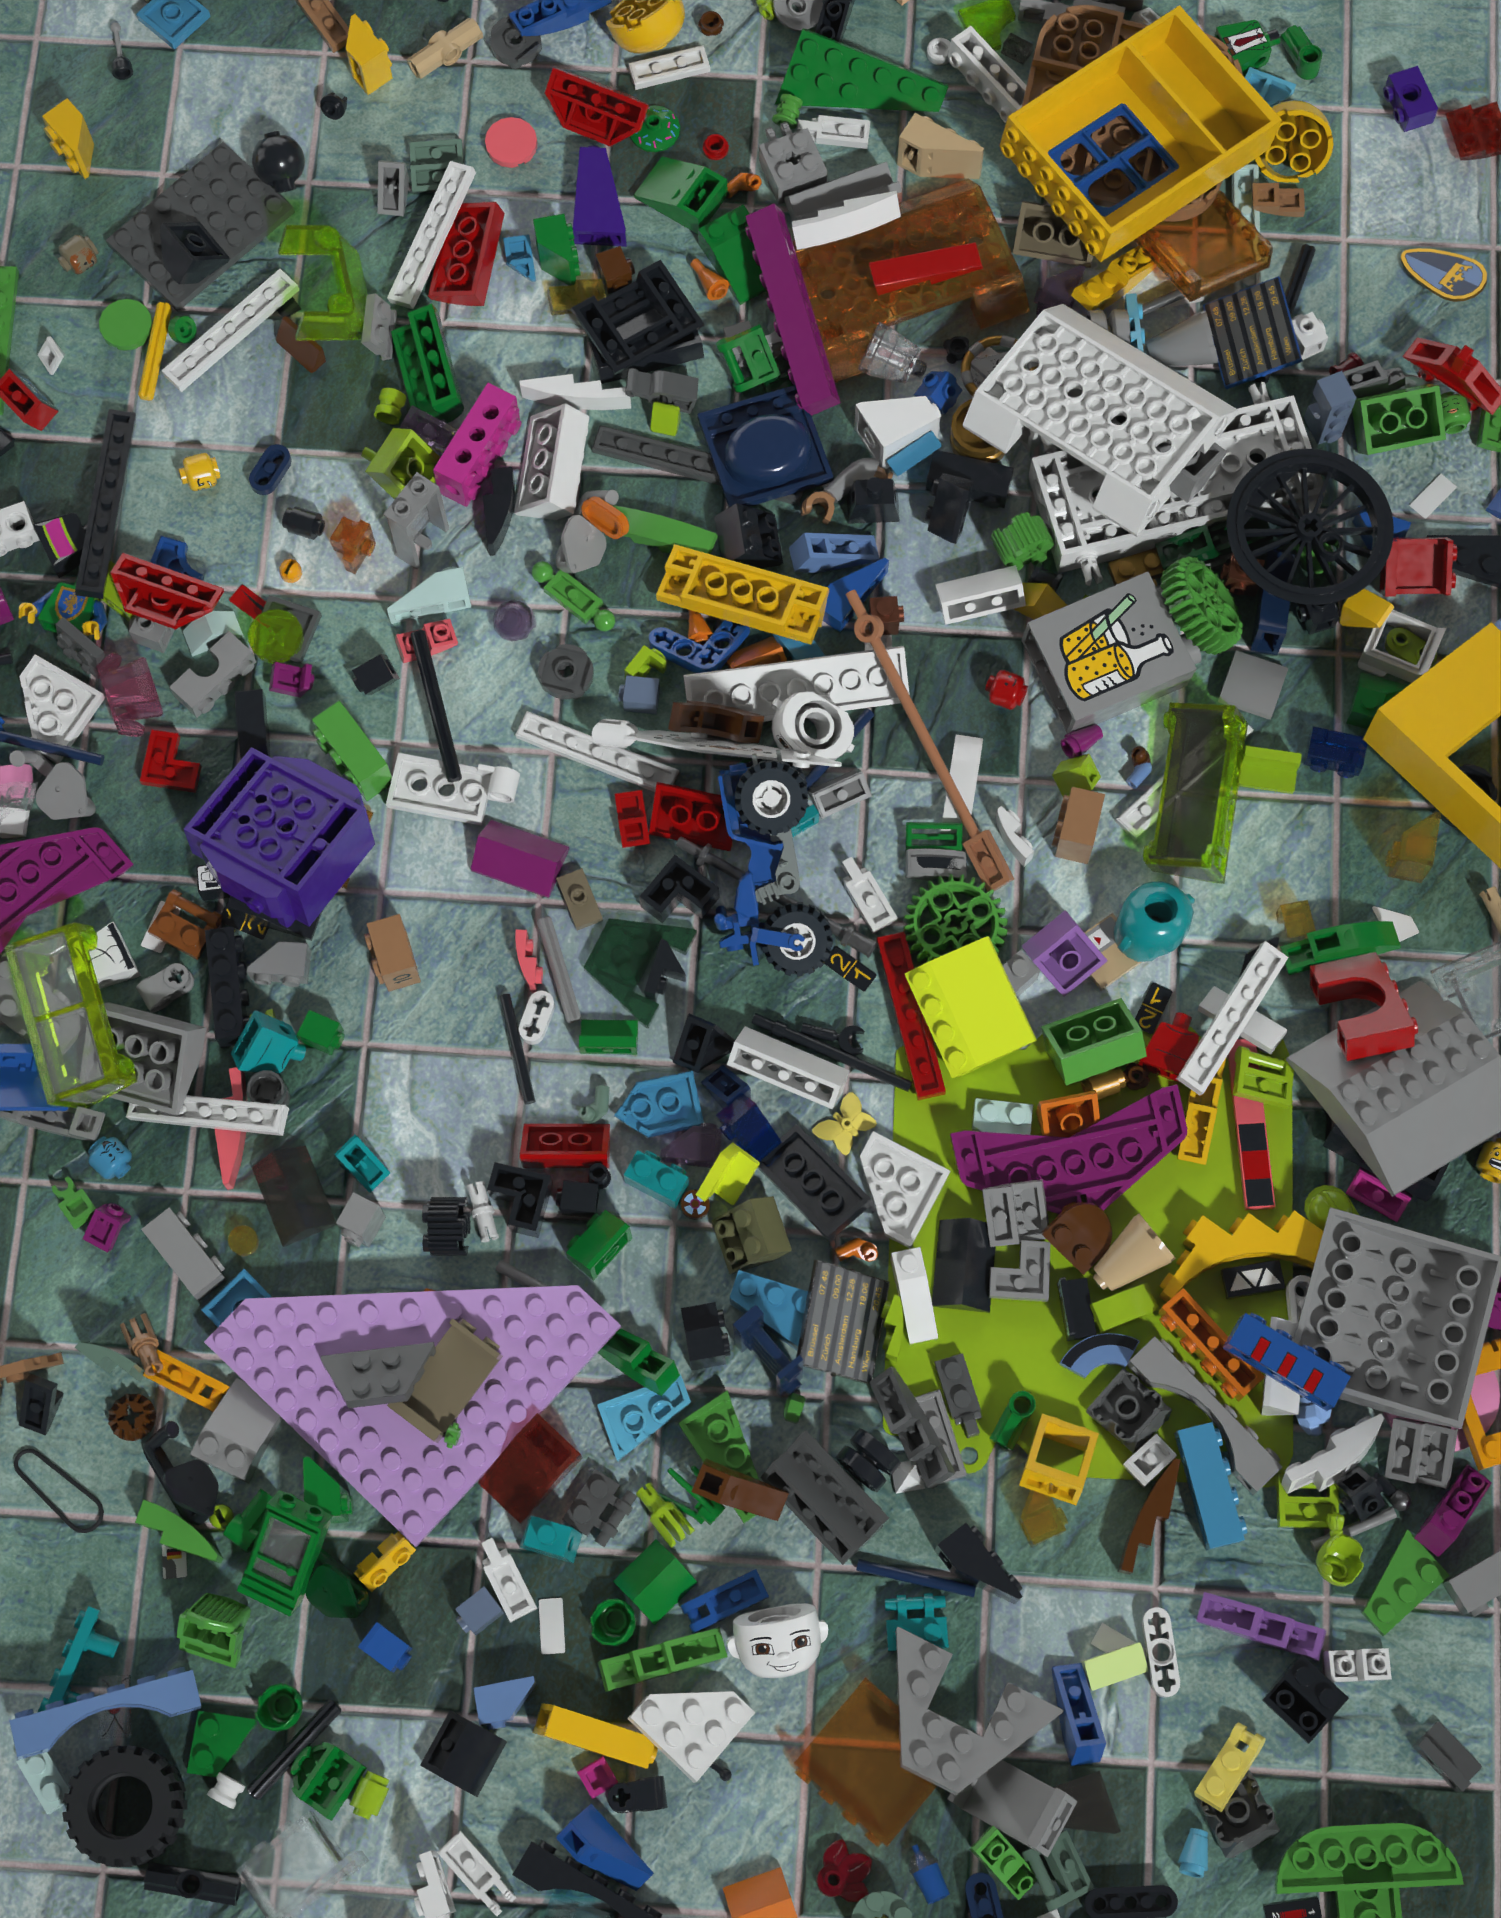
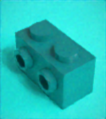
(656, 1178)

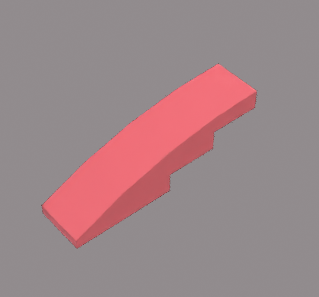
(231, 1143)

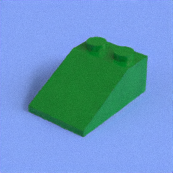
(731, 253)

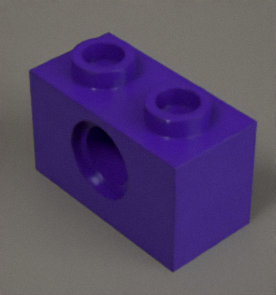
(1412, 86)

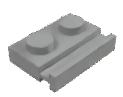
(377, 326)

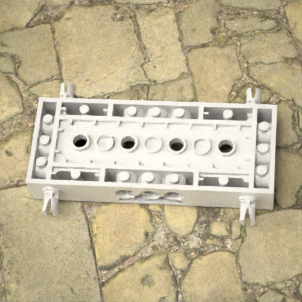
(1087, 538)

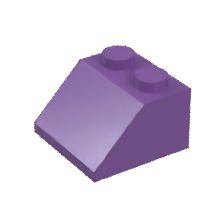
(1064, 953)

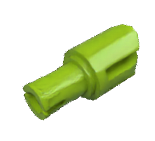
(664, 1514)

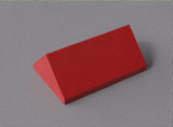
(691, 815)
(565, 1145)

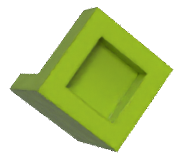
(1077, 773)

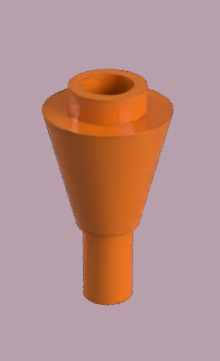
(713, 284)
(698, 628)

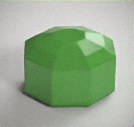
(793, 1408)

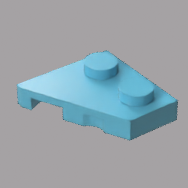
(1271, 88)

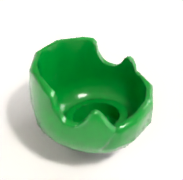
(613, 1622)
(279, 1707)

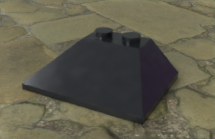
(638, 318)

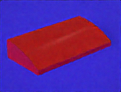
(468, 255)

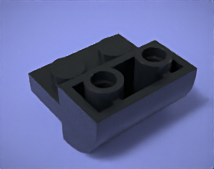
(463, 1753)

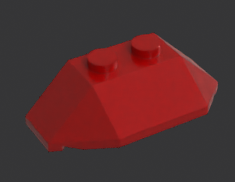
(594, 108)
(162, 592)

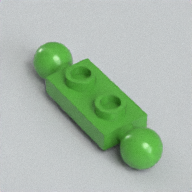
(573, 596)

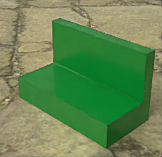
(609, 1037)

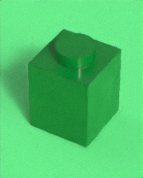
(321, 1032)

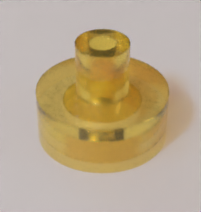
(245, 1246)

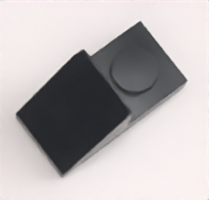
(664, 965)
(39, 1404)

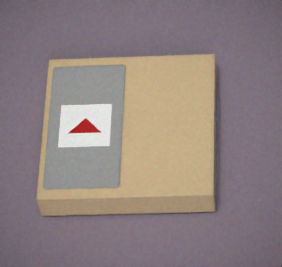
(1118, 963)

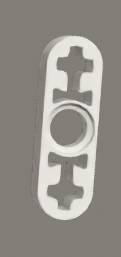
(1169, 1642)

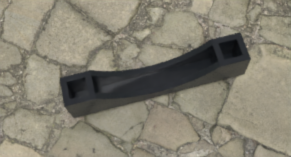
(546, 1871)

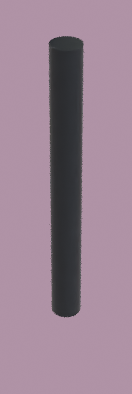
(517, 1049)

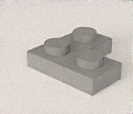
(1027, 1282)

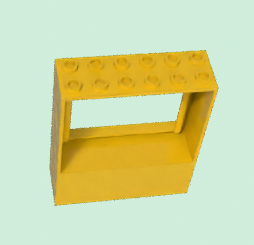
(1433, 721)

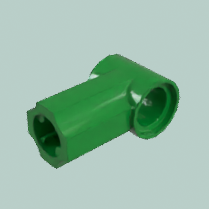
(1303, 53)
(1012, 1422)
(245, 1526)

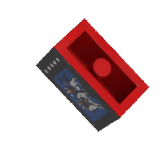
(26, 400)

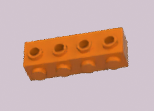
(1206, 1339)

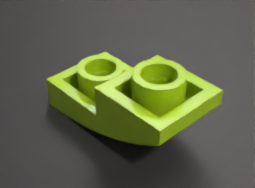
(1124, 1307)
(894, 1320)

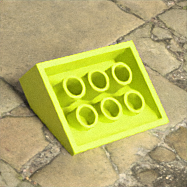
(970, 1007)

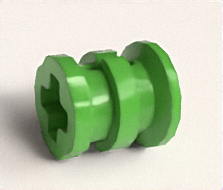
(788, 110)

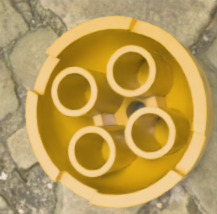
(646, 24)
(1301, 132)

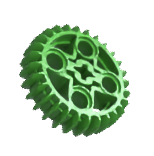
(1201, 605)
(960, 915)

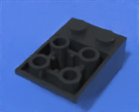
(972, 1562)

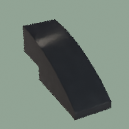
(499, 507)
(252, 721)

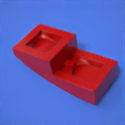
(632, 819)

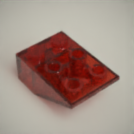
(529, 1468)

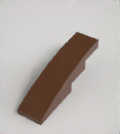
(1155, 1506)

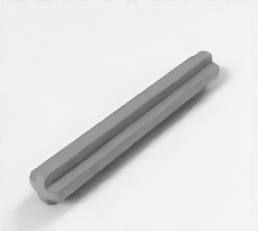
(559, 969)

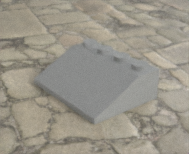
(162, 1053)

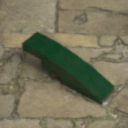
(1205, 542)

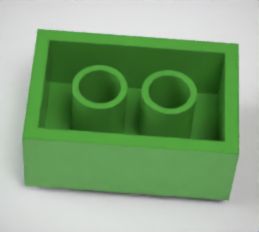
(1398, 419)
(351, 751)
(1094, 1041)

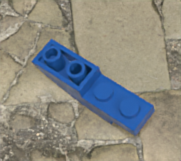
(552, 16)

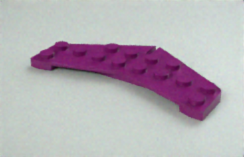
(51, 870)
(1094, 1162)

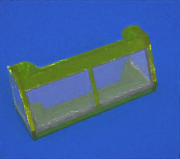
(67, 1017)

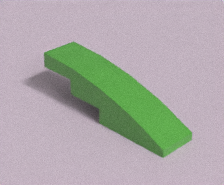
(665, 532)
(662, 1659)

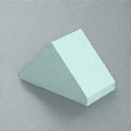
(209, 629)

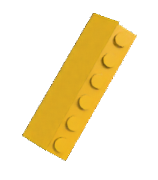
(743, 594)

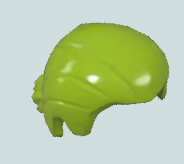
(1340, 1555)

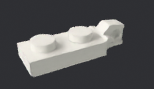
(837, 131)
(867, 896)
(507, 1581)

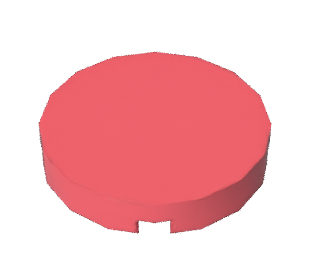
(511, 142)

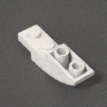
(1341, 1455)

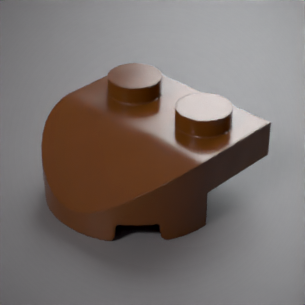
(1080, 1234)

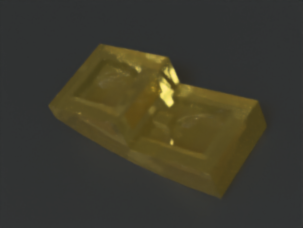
(565, 297)

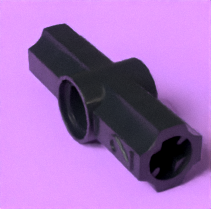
(173, 1880)

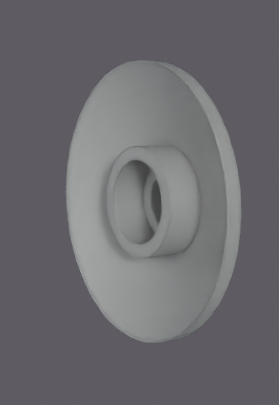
(806, 17)

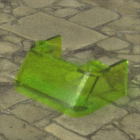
(347, 307)

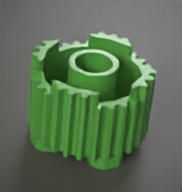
(1023, 541)

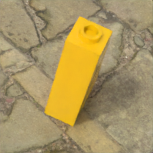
(595, 1735)

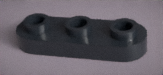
(1144, 1897)

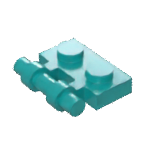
(929, 1628)

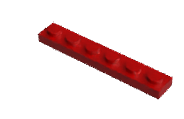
(911, 1022)

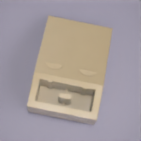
(938, 151)

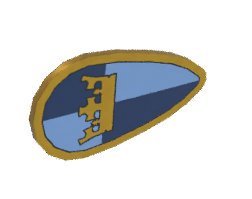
(1445, 273)

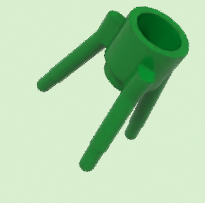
(707, 1509)

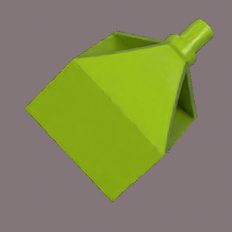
(399, 460)

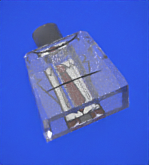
(891, 356)

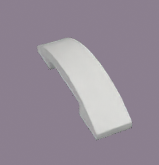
(964, 774)

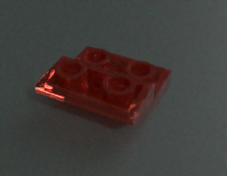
(1476, 131)

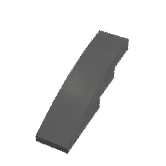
(910, 1423)

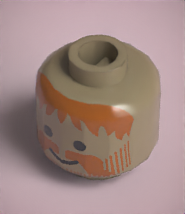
(77, 254)

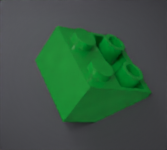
(557, 248)

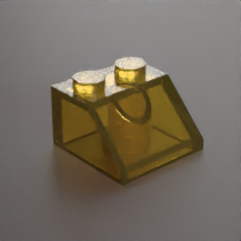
(1414, 851)

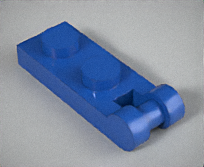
(725, 1600)

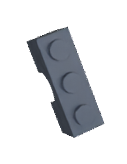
(1332, 410)

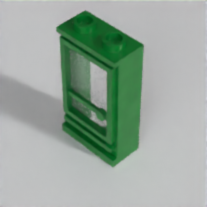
(285, 1552)

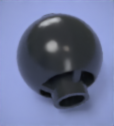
(278, 161)

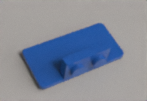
(20, 1081)

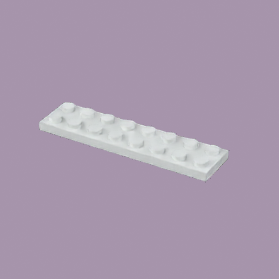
(847, 679)

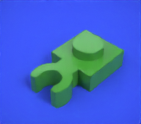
(74, 1205)

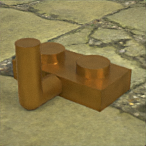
(1135, 565)

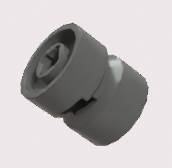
(268, 1088)

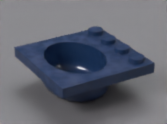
(764, 448)

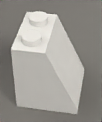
(894, 424)

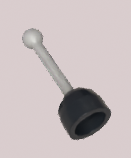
(121, 66)

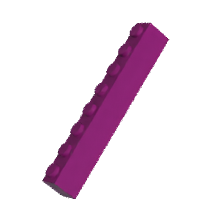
(792, 310)

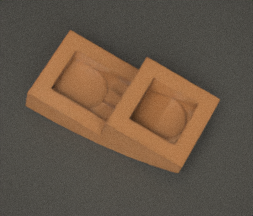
(1278, 201)

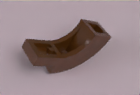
(716, 720)

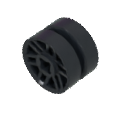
(868, 1460)

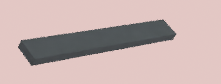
(663, 456)

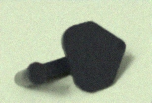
(188, 1485)

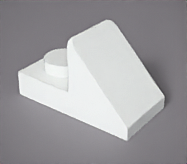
(1149, 1460)

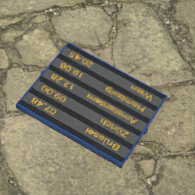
(1253, 333)

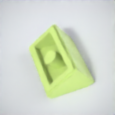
(1115, 1666)

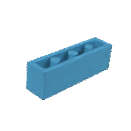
(1210, 1486)

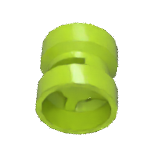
(390, 405)

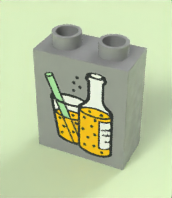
(1110, 653)

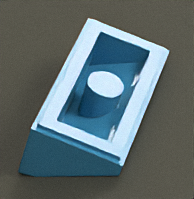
(913, 453)

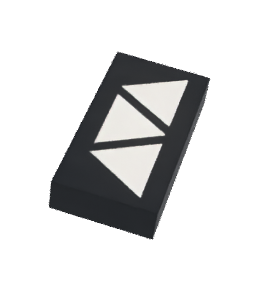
(1253, 1279)

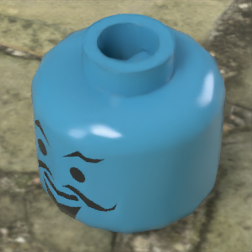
(110, 1157)

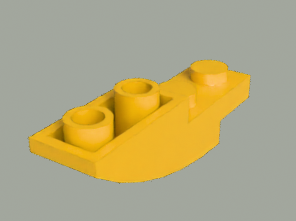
(1115, 281)

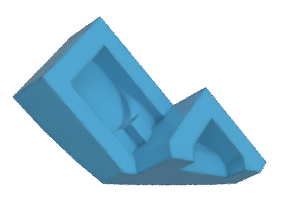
(519, 255)

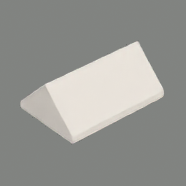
(1277, 1397)

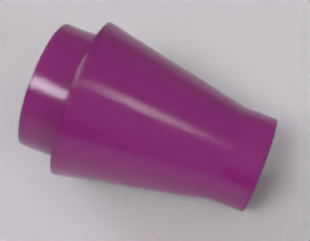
(1081, 740)

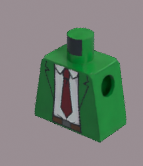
(1248, 43)

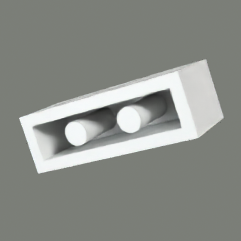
(980, 595)

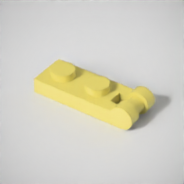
(1229, 1767)

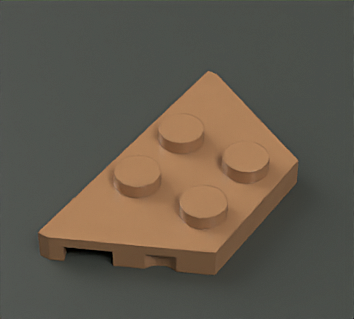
(21, 1369)

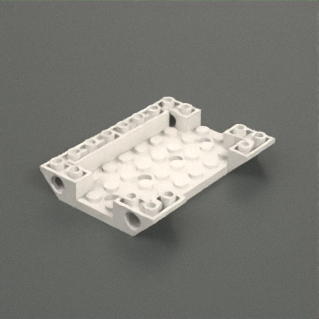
(1114, 383)

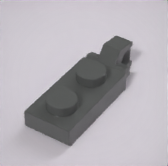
(959, 1393)

